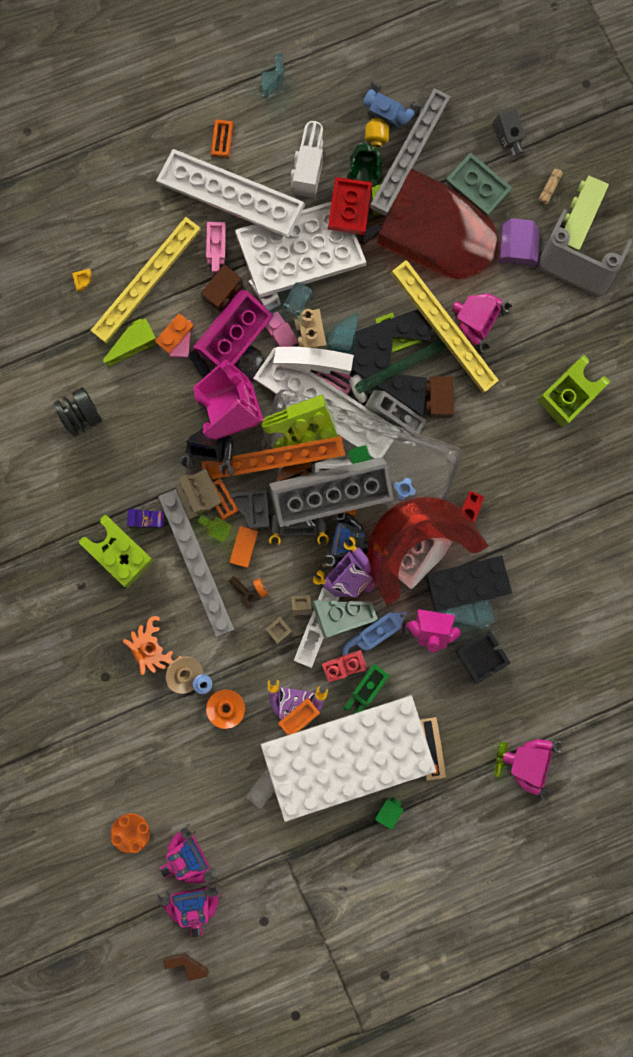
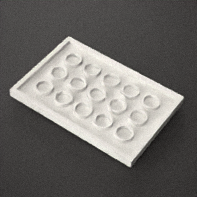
(304, 257)

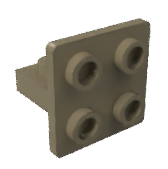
(197, 493)

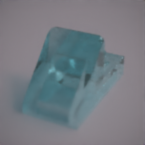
(298, 299)

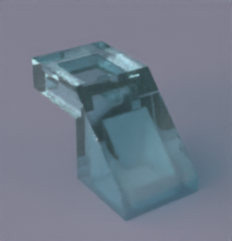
(271, 80)

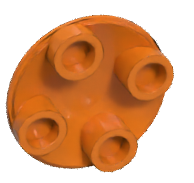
(130, 833)

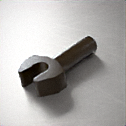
(244, 591)

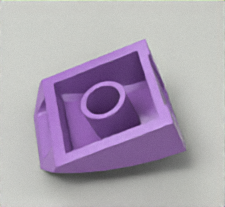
(519, 242)

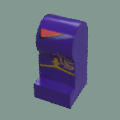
(145, 519)

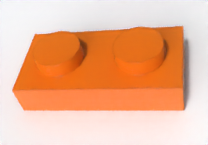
(174, 333)

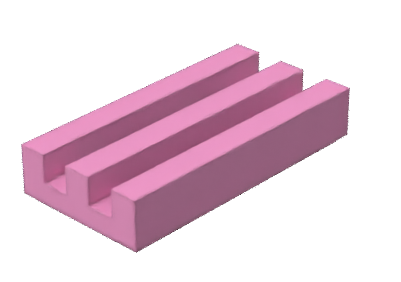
(345, 376)

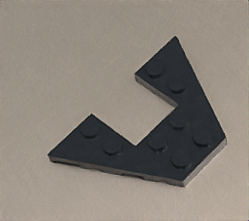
(373, 353)

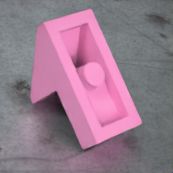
(281, 331)

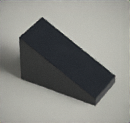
(370, 233)

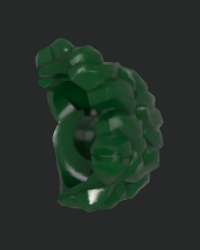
(365, 164)

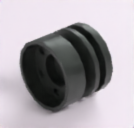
(78, 411)

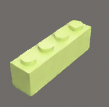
(584, 210)

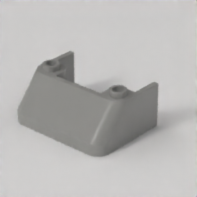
(576, 267)

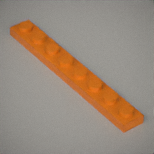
(279, 457)

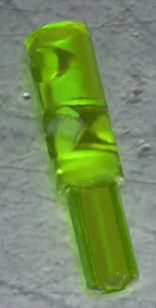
(502, 749)

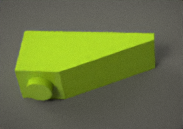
(134, 340)

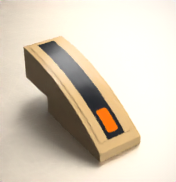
(432, 736)

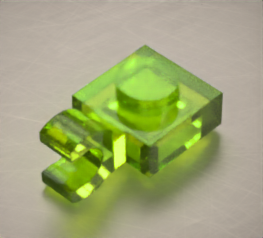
(218, 528)

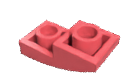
(344, 666)

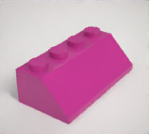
(233, 329)

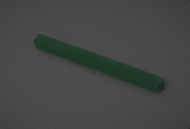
(400, 366)

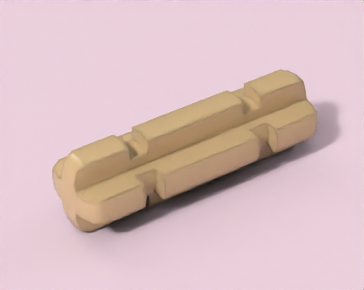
(550, 186)

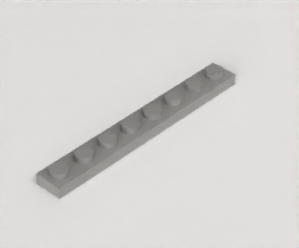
(410, 152)
(196, 563)

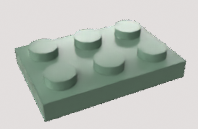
(478, 184)

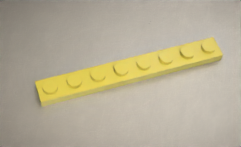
(145, 280)
(444, 326)

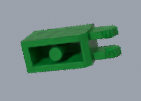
(367, 688)

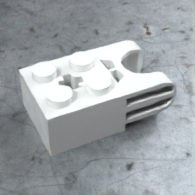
(308, 161)

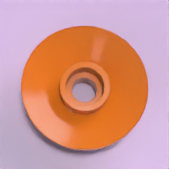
(215, 709)

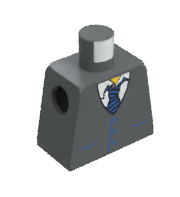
(510, 131)

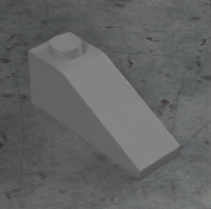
(394, 411)

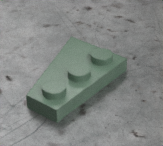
(342, 616)

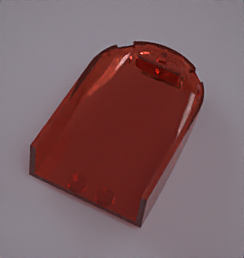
(439, 229)

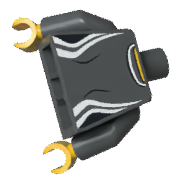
(304, 528)

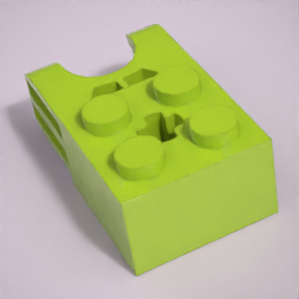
(576, 390)
(302, 423)
(114, 549)

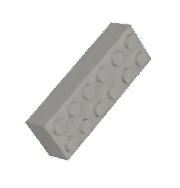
(331, 491)

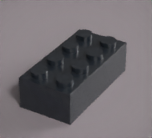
(468, 583)

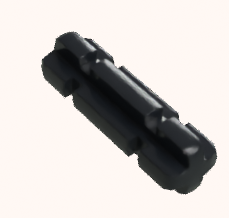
(199, 363)

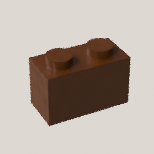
(222, 288)
(440, 397)

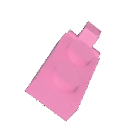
(216, 245)

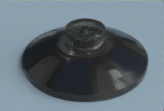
(255, 362)

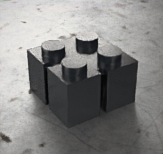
(480, 657)

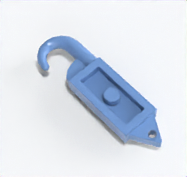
(376, 632)

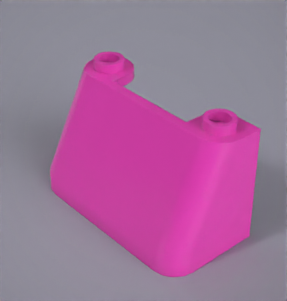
(228, 400)

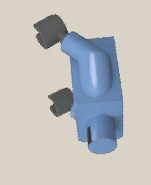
(388, 109)

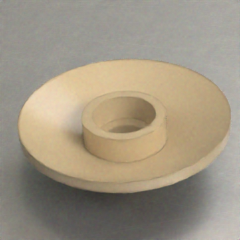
(184, 682)

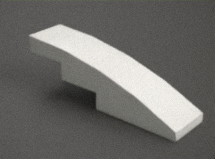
(314, 359)
(313, 635)

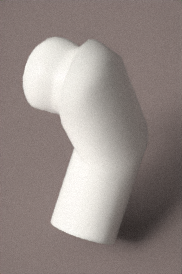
(353, 381)

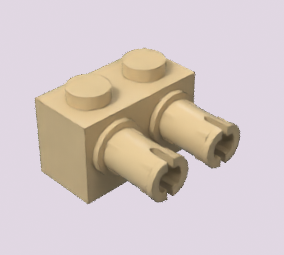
(310, 329)

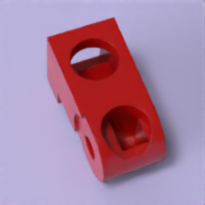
(472, 504)

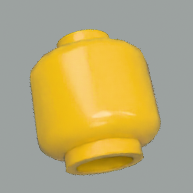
(377, 132)

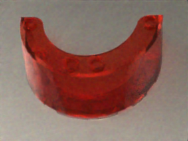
(410, 524)

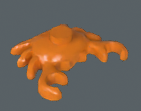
(146, 648)

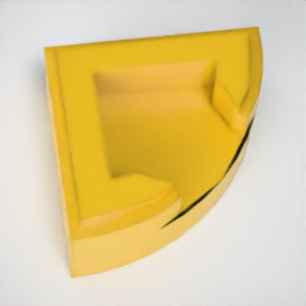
(82, 279)

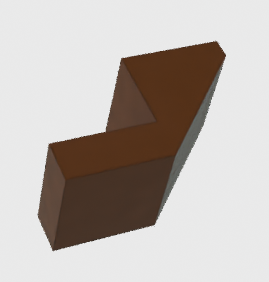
(193, 968)

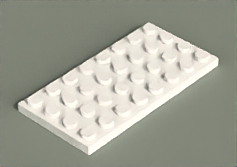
(348, 758)

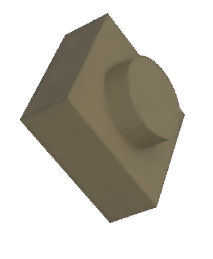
(301, 605)
(278, 630)

